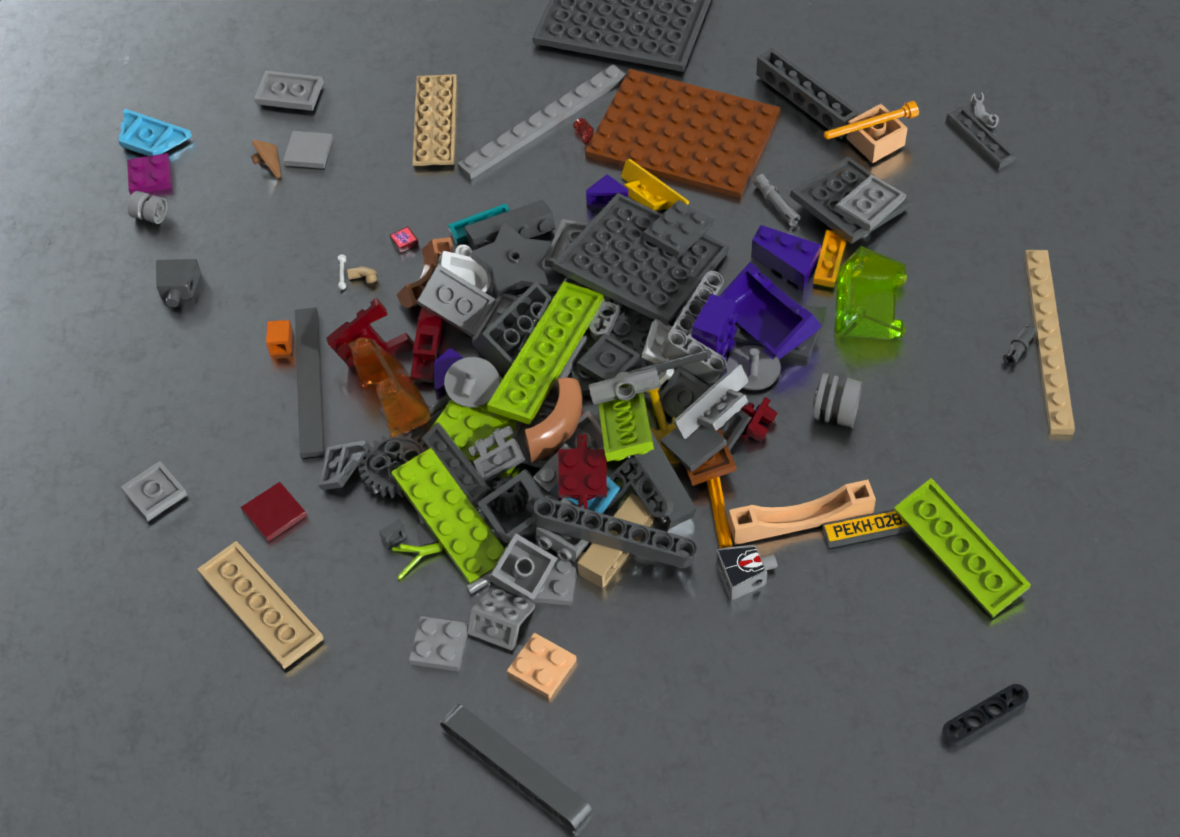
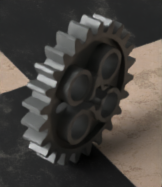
(384, 458)

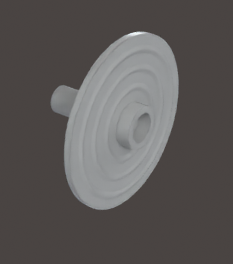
(757, 366)
(471, 382)

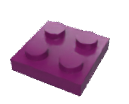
(149, 173)

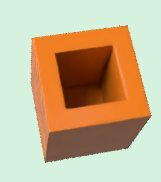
(279, 337)

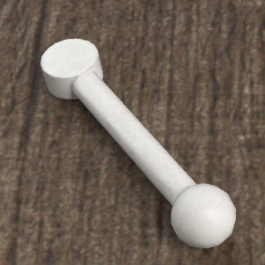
(341, 259)

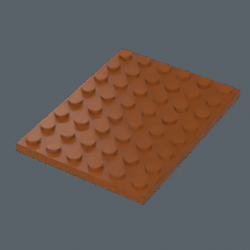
(684, 132)

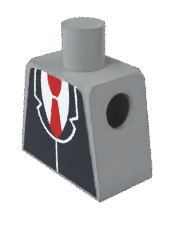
(743, 569)

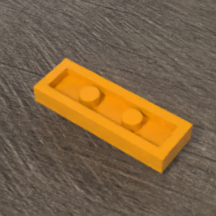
(829, 259)

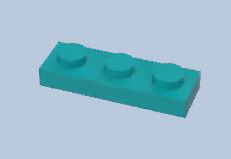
(457, 228)

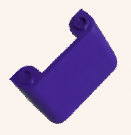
(769, 313)

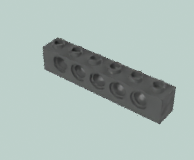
(804, 90)

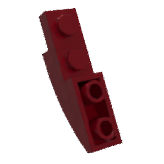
(426, 346)

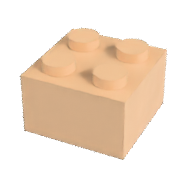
(879, 139)

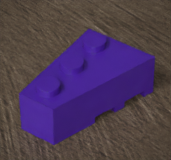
(786, 254)

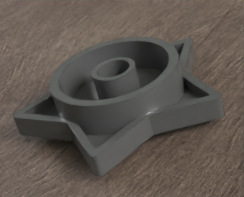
(513, 260)

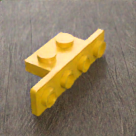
(648, 189)

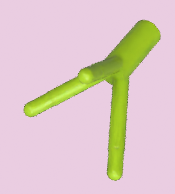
(423, 550)

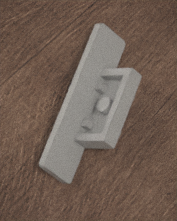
(715, 405)

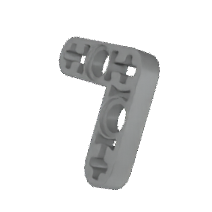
(608, 321)

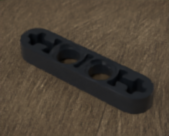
(982, 712)

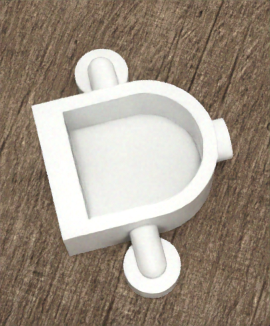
(466, 268)

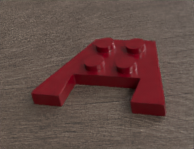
(361, 328)

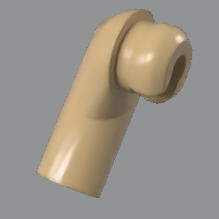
(359, 272)

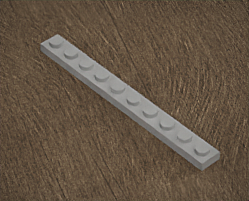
(541, 122)

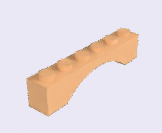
(758, 522)

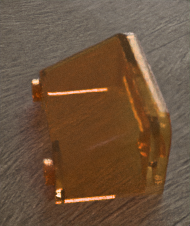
(399, 396)

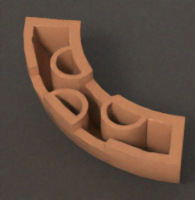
(431, 252)
(559, 425)

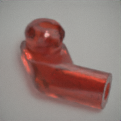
(588, 131)

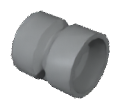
(147, 207)

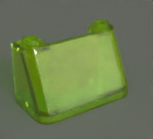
(868, 296)

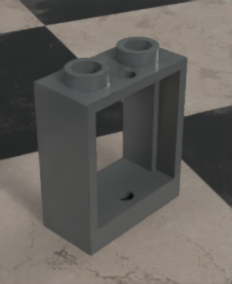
(487, 514)

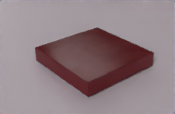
(273, 511)

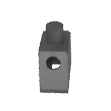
(177, 279)

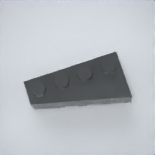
(510, 331)

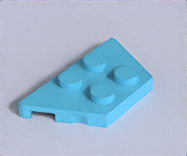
(149, 134)

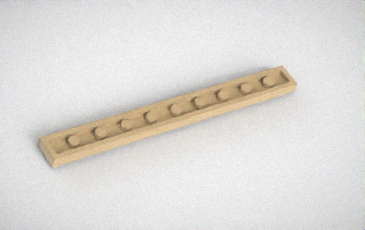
(1049, 343)

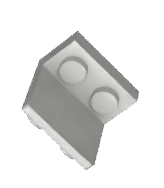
(498, 617)

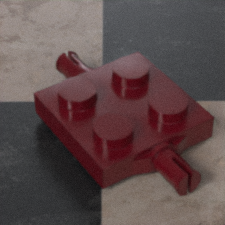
(582, 473)

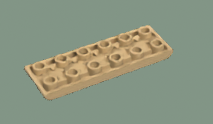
(435, 120)

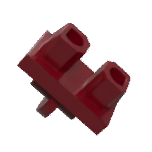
(762, 412)

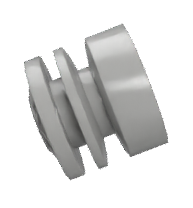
(837, 399)

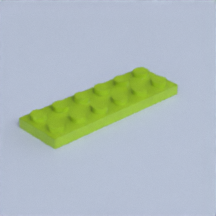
(625, 427)
(449, 515)
(962, 547)

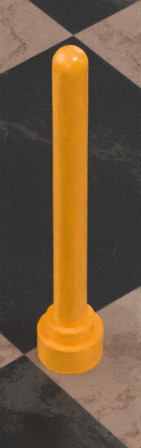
(909, 111)

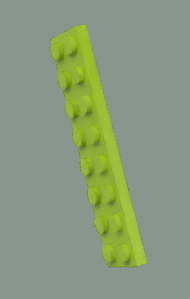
(545, 353)

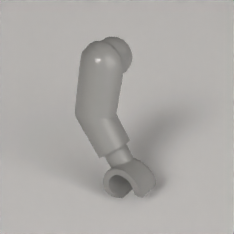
(983, 117)

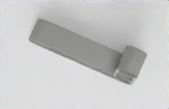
(679, 339)

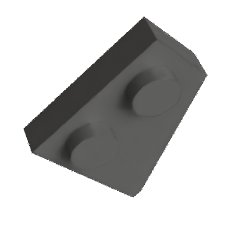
(340, 463)

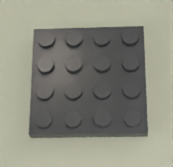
(828, 188)

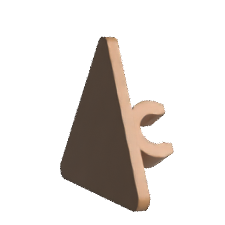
(266, 154)

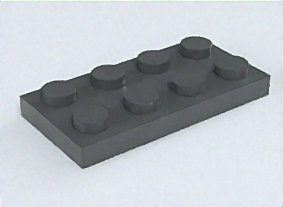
(684, 390)

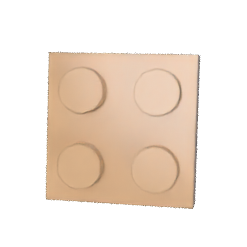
(541, 665)

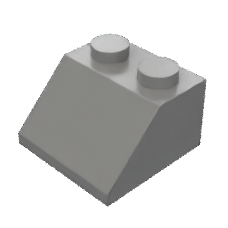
(522, 568)

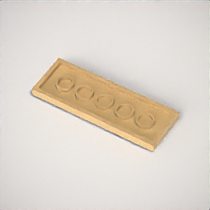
(260, 604)

